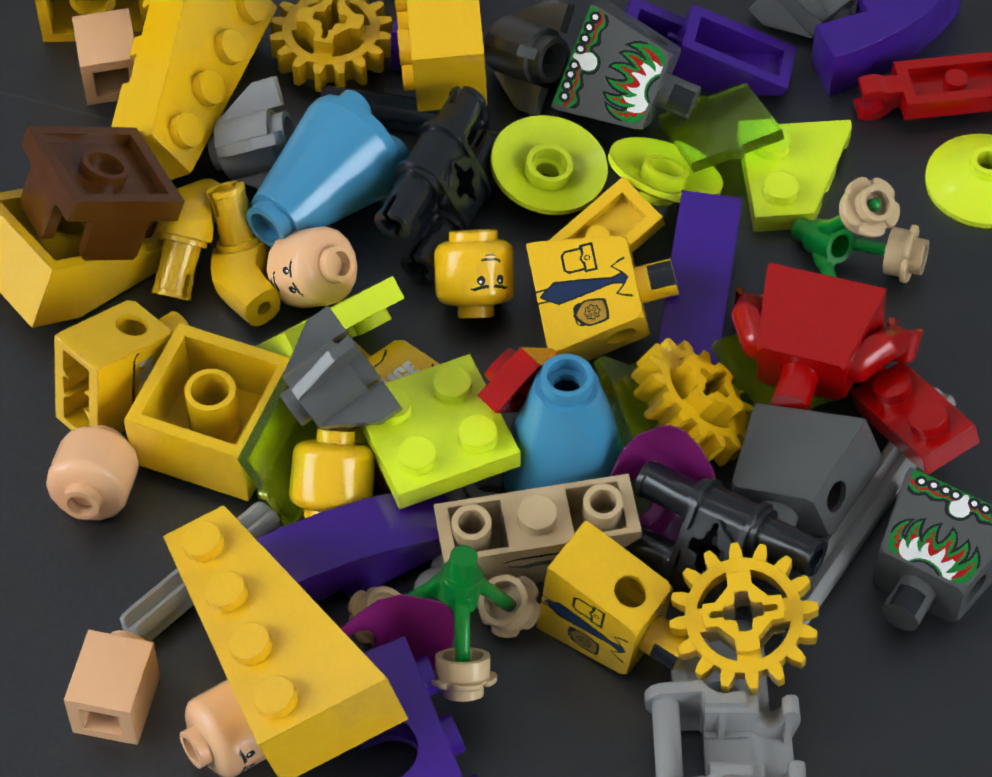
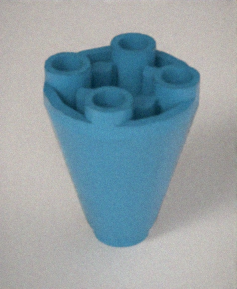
(327, 169)
(563, 428)

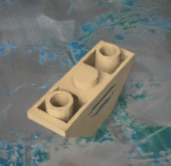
(528, 528)

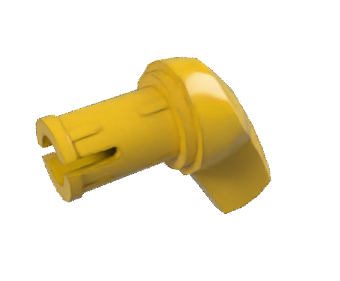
(184, 241)
(240, 257)

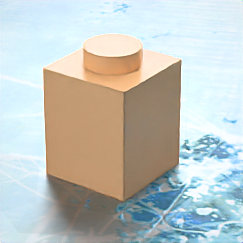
(104, 53)
(112, 686)

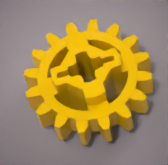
(331, 40)
(693, 396)
(771, 616)

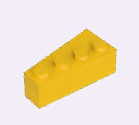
(187, 73)
(286, 660)

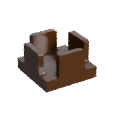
(99, 179)

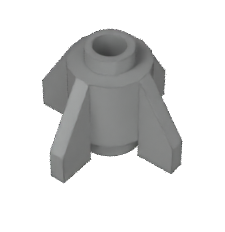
(251, 133)

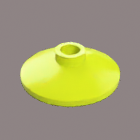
(551, 148)
(660, 170)
(961, 179)

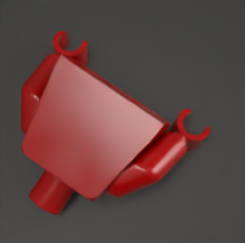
(817, 334)

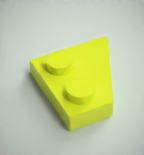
(794, 173)

